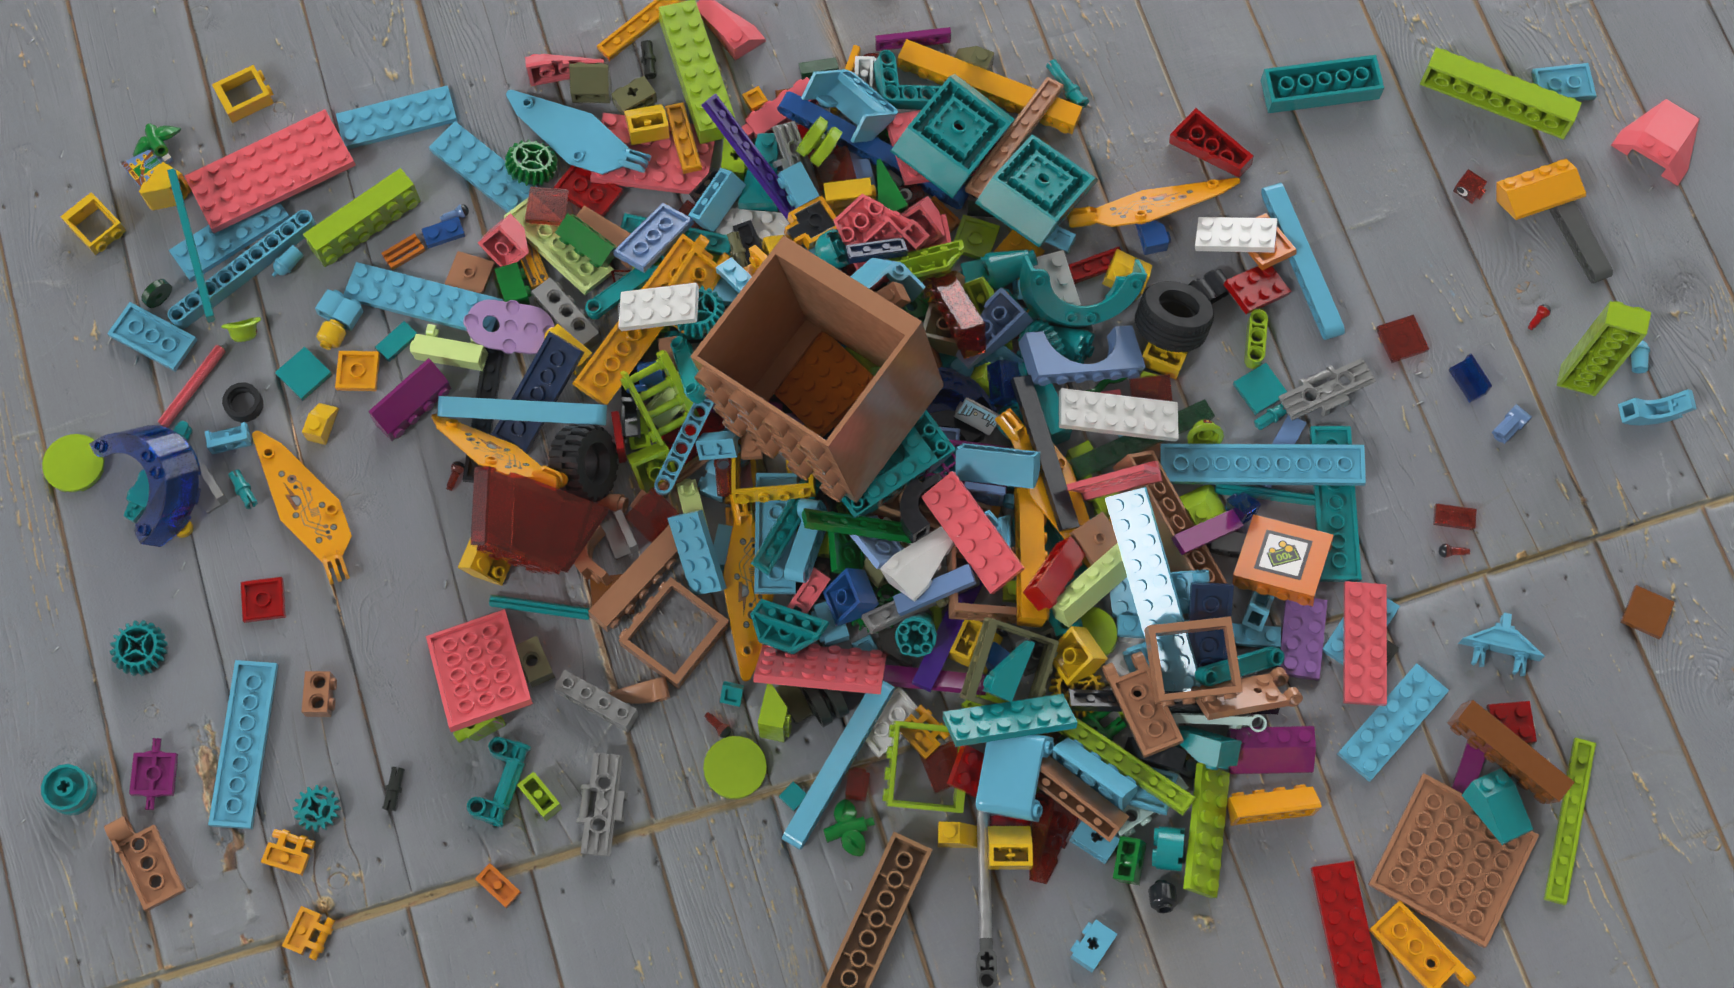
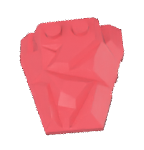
(871, 221)

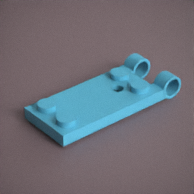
(1123, 601)

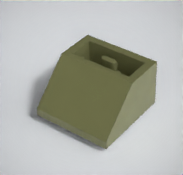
(590, 83)

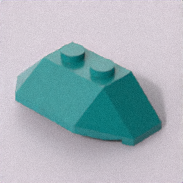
(785, 627)

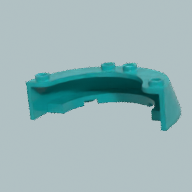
(1049, 308)

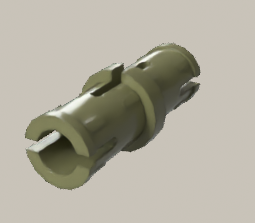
(737, 249)

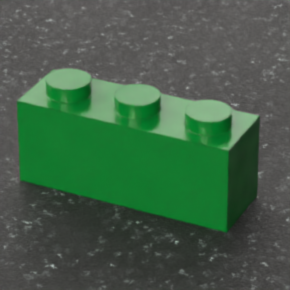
(586, 241)

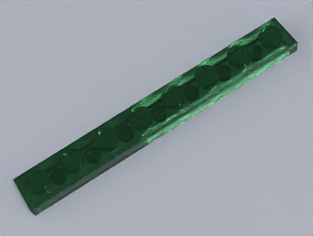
(1119, 448)

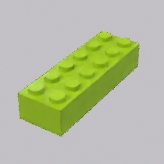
(362, 217)

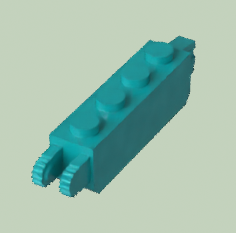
(139, 493)

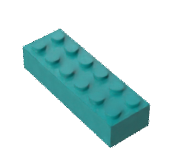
(1322, 84)

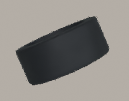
(232, 392)

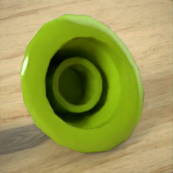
(243, 330)
(1205, 433)

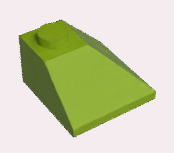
(1202, 504)

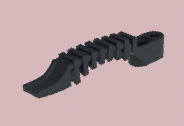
(630, 413)

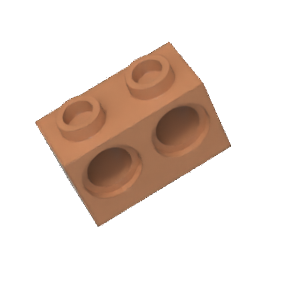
(312, 694)

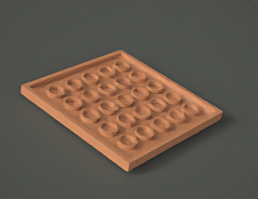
(1450, 863)

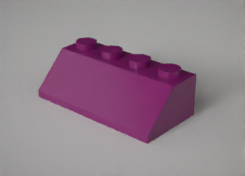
(410, 400)
(1275, 750)

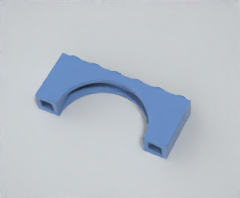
(1049, 366)

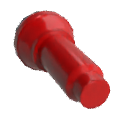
(1542, 312)

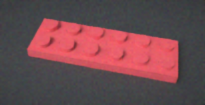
(972, 532)
(1365, 644)

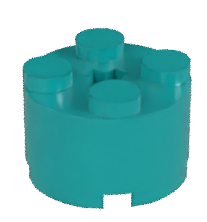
(1169, 848)

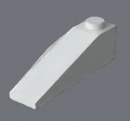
(915, 565)

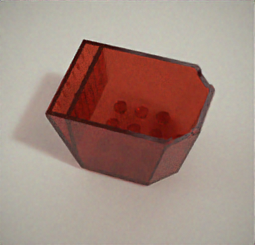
(530, 521)

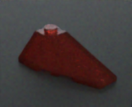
(1049, 837)

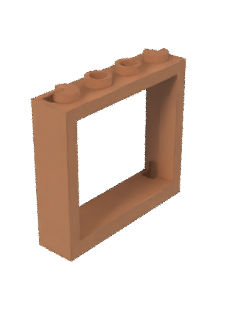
(975, 611)
(697, 655)
(1189, 697)

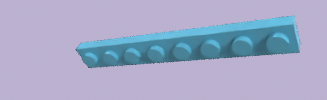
(1130, 627)

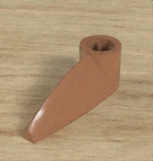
(644, 692)

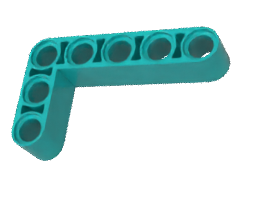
(896, 91)

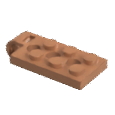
(123, 840)

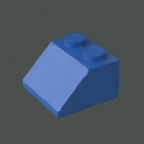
(850, 596)

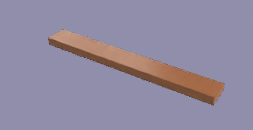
(1015, 135)

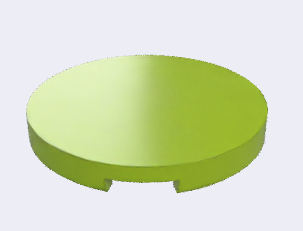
(72, 464)
(1101, 628)
(735, 767)

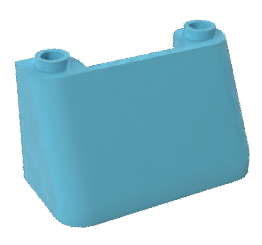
(1012, 776)

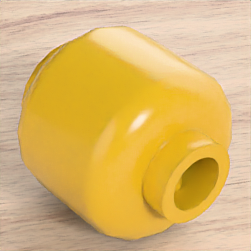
(331, 334)

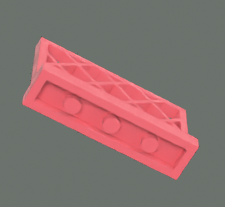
(1117, 481)

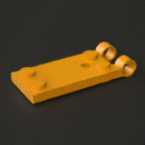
(698, 262)
(1415, 944)

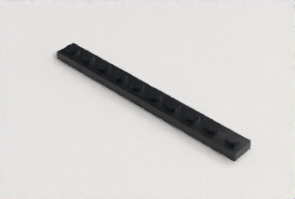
(1106, 702)

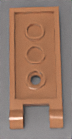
(1258, 694)
(1149, 722)

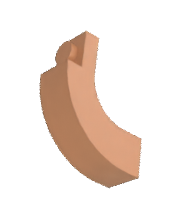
(585, 563)

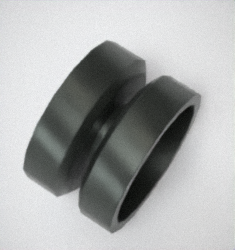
(822, 701)

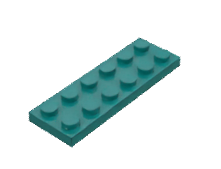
(1009, 720)

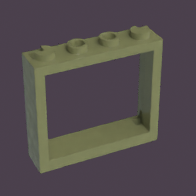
(981, 653)

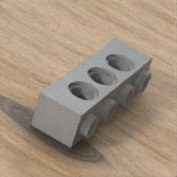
(553, 290)
(596, 701)

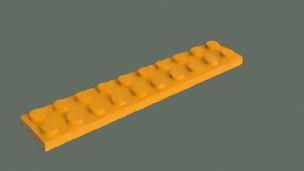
(625, 348)

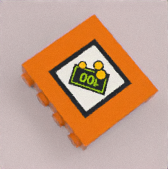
(1282, 560)

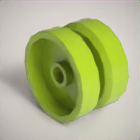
(821, 143)

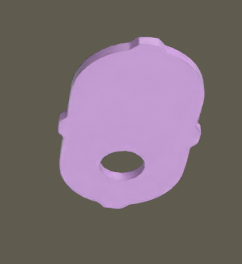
(519, 330)

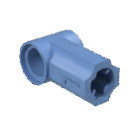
(1513, 421)

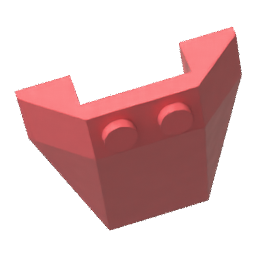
(1664, 136)

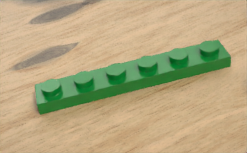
(857, 526)

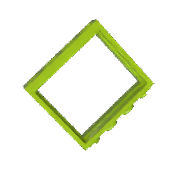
(890, 772)

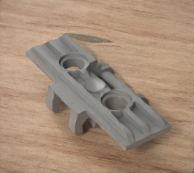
(787, 135)
(1328, 394)
(607, 806)

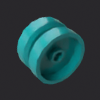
(68, 789)

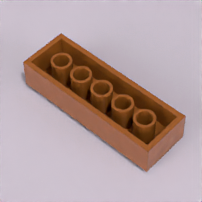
(1510, 753)

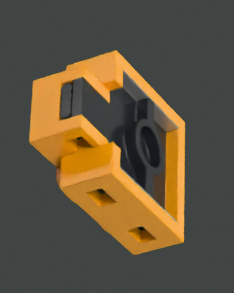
(810, 222)

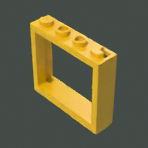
(767, 493)

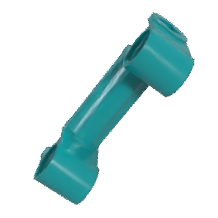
(514, 756)

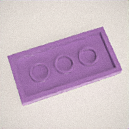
(1303, 638)

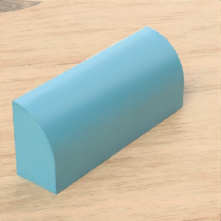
(997, 465)

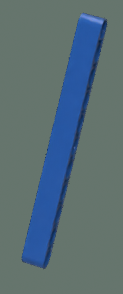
(807, 113)

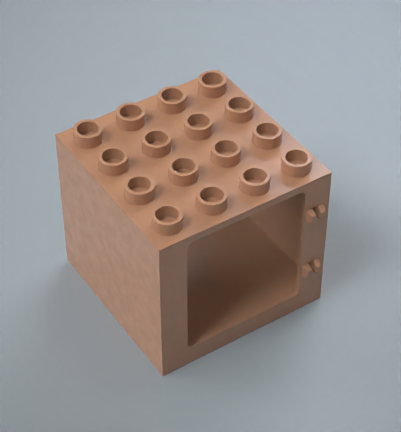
(770, 331)

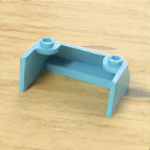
(854, 99)
(895, 271)

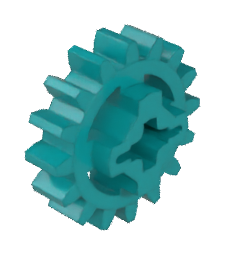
(309, 810)

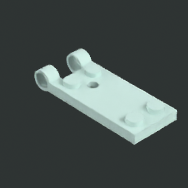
(1232, 721)

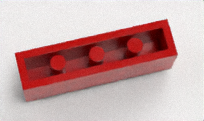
(1054, 574)

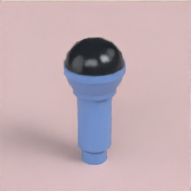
(460, 211)

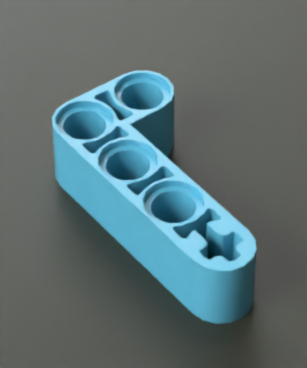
(805, 546)

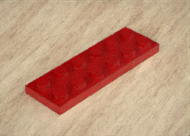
(1345, 926)

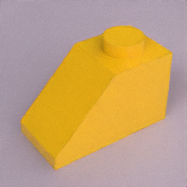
(320, 423)
(956, 835)

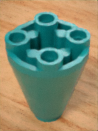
(1005, 266)
(1076, 342)
(916, 635)

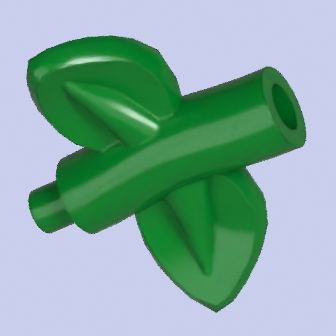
(154, 139)
(848, 828)

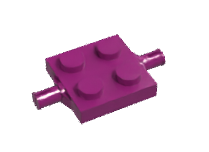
(153, 774)

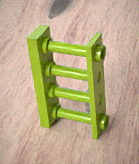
(673, 381)

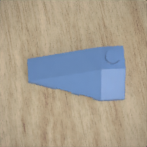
(1003, 322)

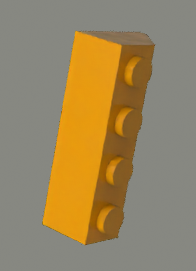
(1540, 189)
(1273, 805)

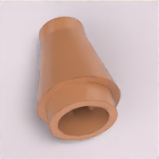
(615, 502)

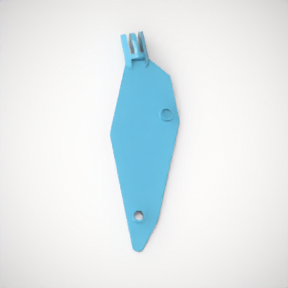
(576, 135)

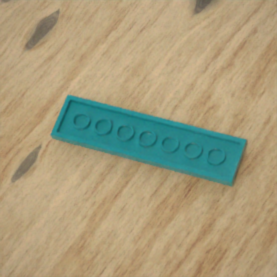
(1337, 514)

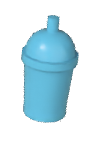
(286, 262)
(1640, 358)

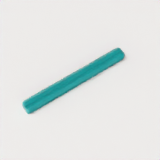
(1267, 494)
(539, 607)

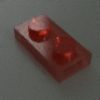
(1454, 516)

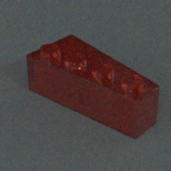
(960, 315)

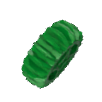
(531, 158)

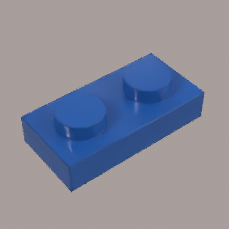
(443, 232)

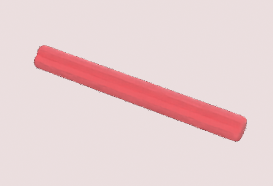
(191, 386)

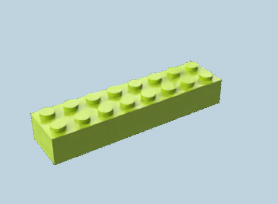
(694, 64)
(1500, 93)
(1604, 348)

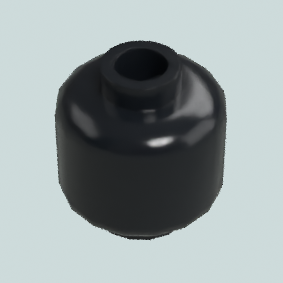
(1162, 896)

